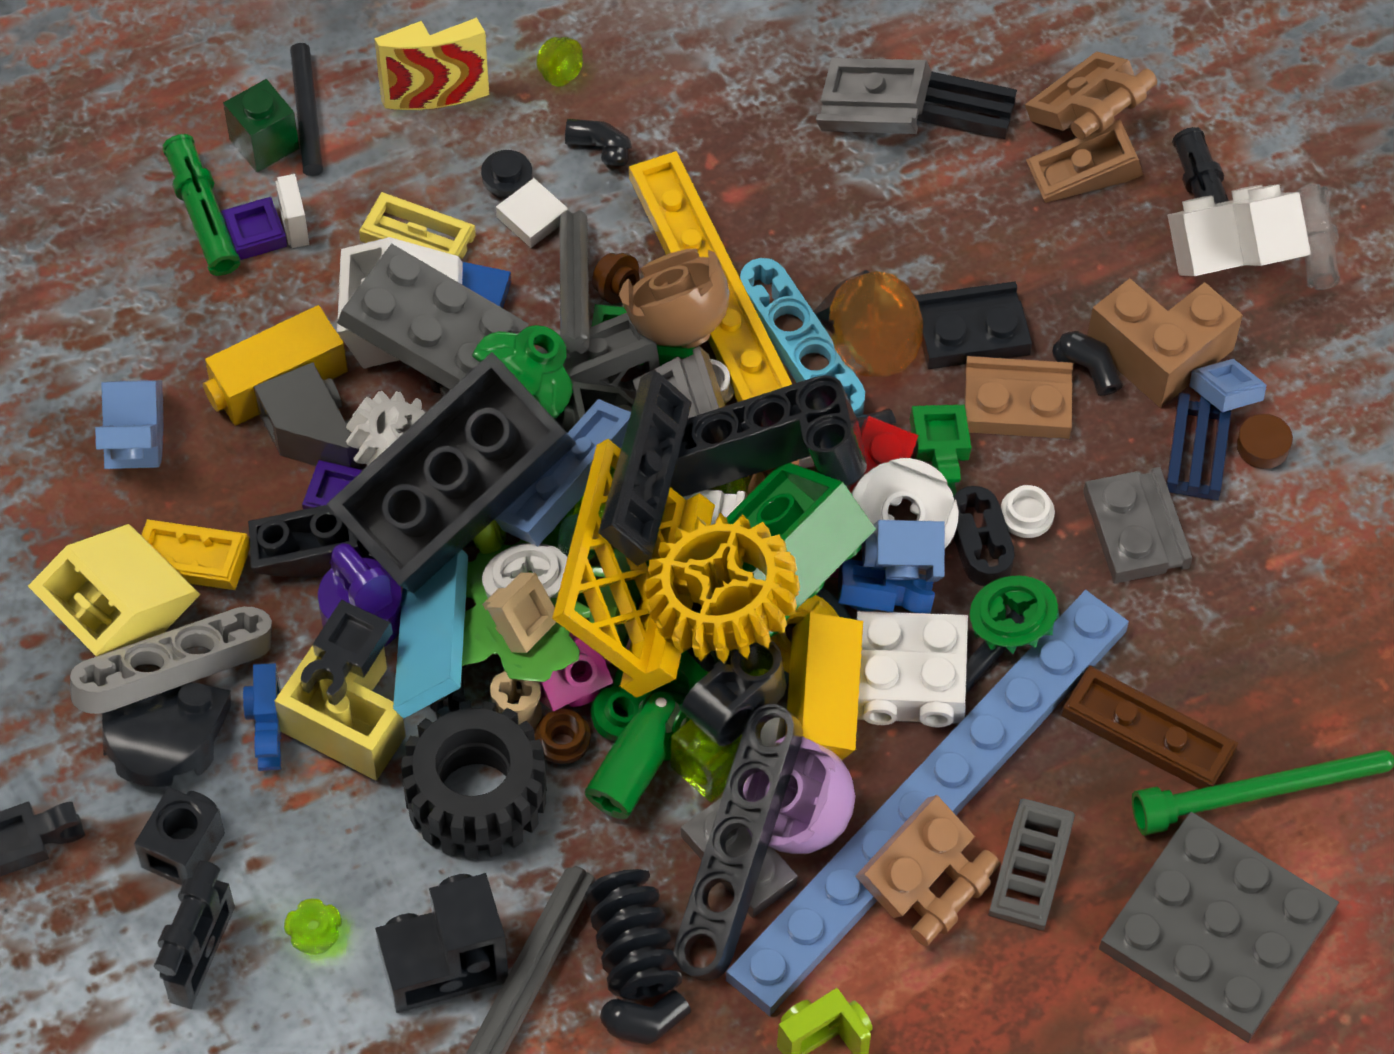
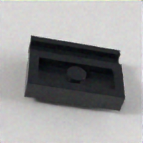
(973, 323)

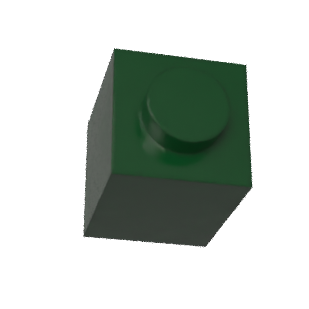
(261, 125)

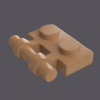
(1091, 95)
(916, 857)

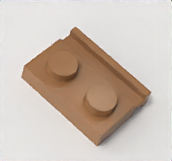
(1018, 397)

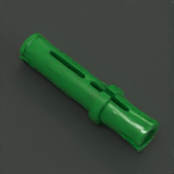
(194, 187)

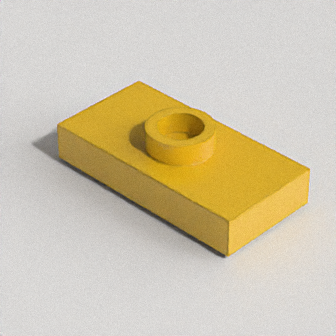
(200, 553)

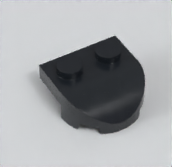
(165, 733)

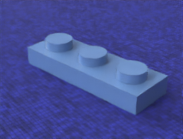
(563, 485)

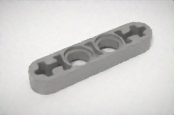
(112, 681)

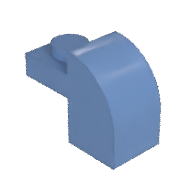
(131, 424)

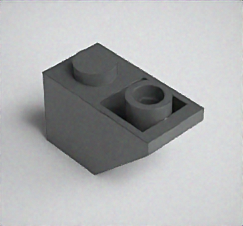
(305, 417)

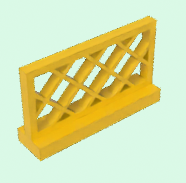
(650, 657)

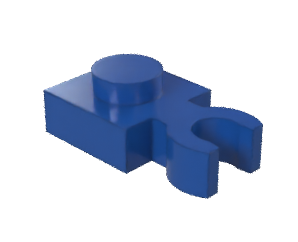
(871, 591)
(260, 706)

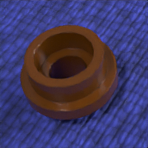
(612, 273)
(563, 722)

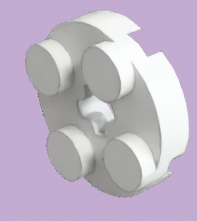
(911, 481)

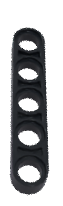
(743, 870)

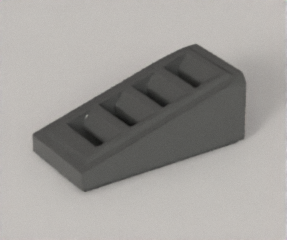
(1042, 829)

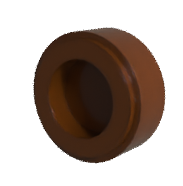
(1264, 441)

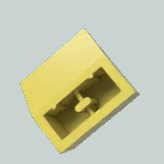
(113, 590)

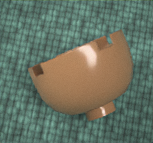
(678, 298)

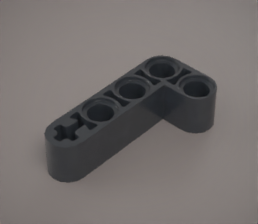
(771, 432)

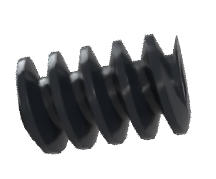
(629, 935)

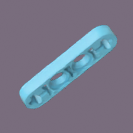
(805, 340)

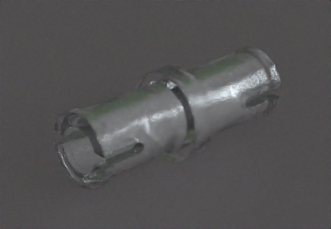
(1322, 237)

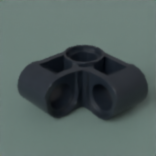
(729, 695)

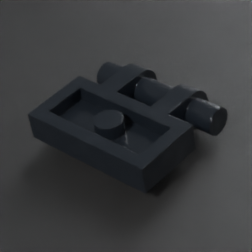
(194, 934)

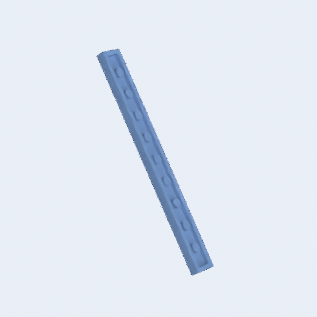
(954, 772)

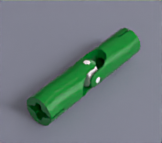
(642, 745)

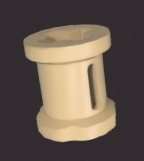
(505, 691)

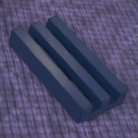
(1203, 411)

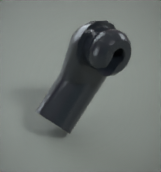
(599, 134)
(644, 1023)

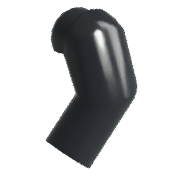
(1090, 353)

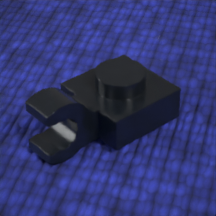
(25, 834)

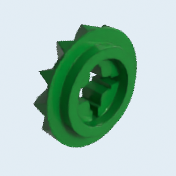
(1023, 595)

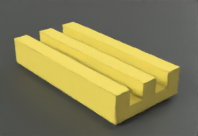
(380, 227)

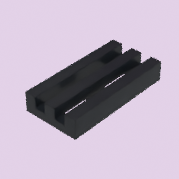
(968, 96)

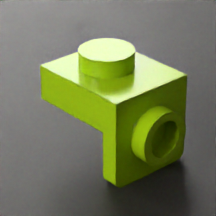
(813, 1024)

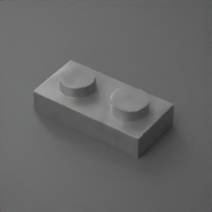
(775, 875)

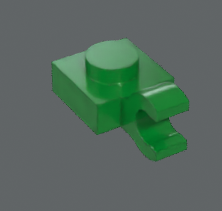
(942, 438)

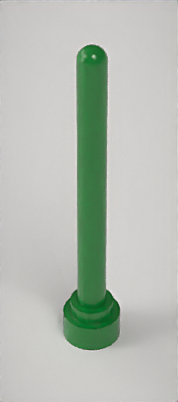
(1157, 808)

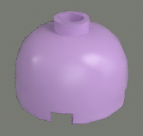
(815, 802)

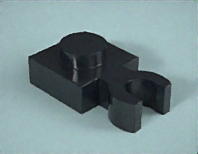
(346, 645)

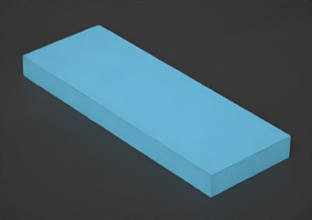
(431, 639)

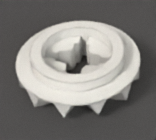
(543, 560)

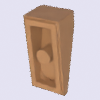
(1086, 164)

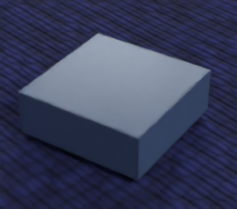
(1227, 385)

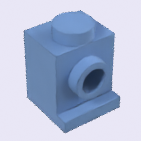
(906, 549)

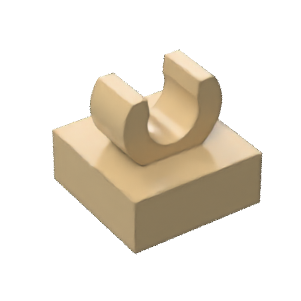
(521, 612)

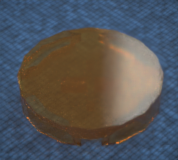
(876, 324)

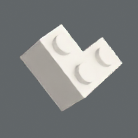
(1251, 229)

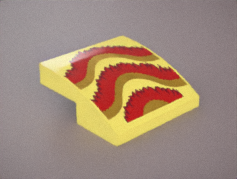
(432, 69)

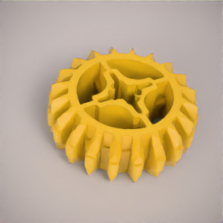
(733, 603)

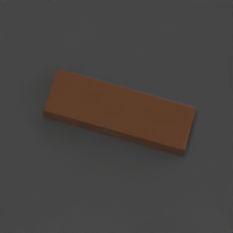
(1149, 729)

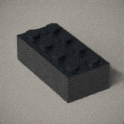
(451, 473)

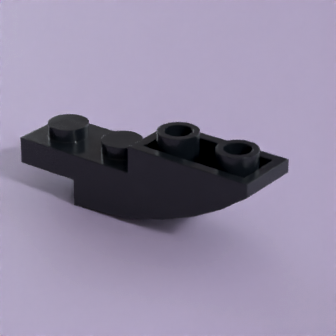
(300, 542)

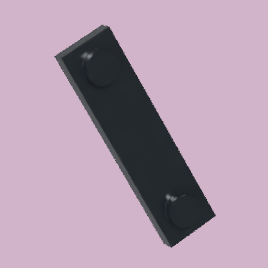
(645, 468)

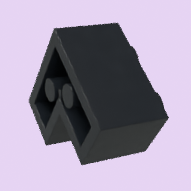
(448, 950)

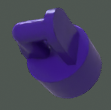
(362, 584)

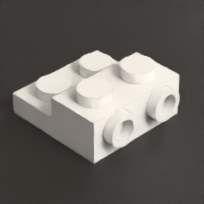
(913, 668)

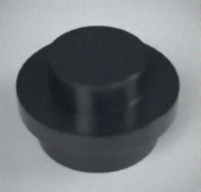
(505, 172)

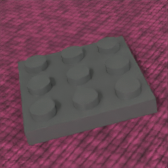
(1218, 926)

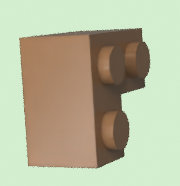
(1161, 346)

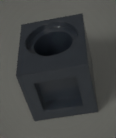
(179, 857)

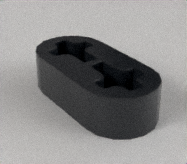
(992, 532)

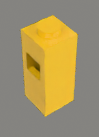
(269, 354)
(826, 680)

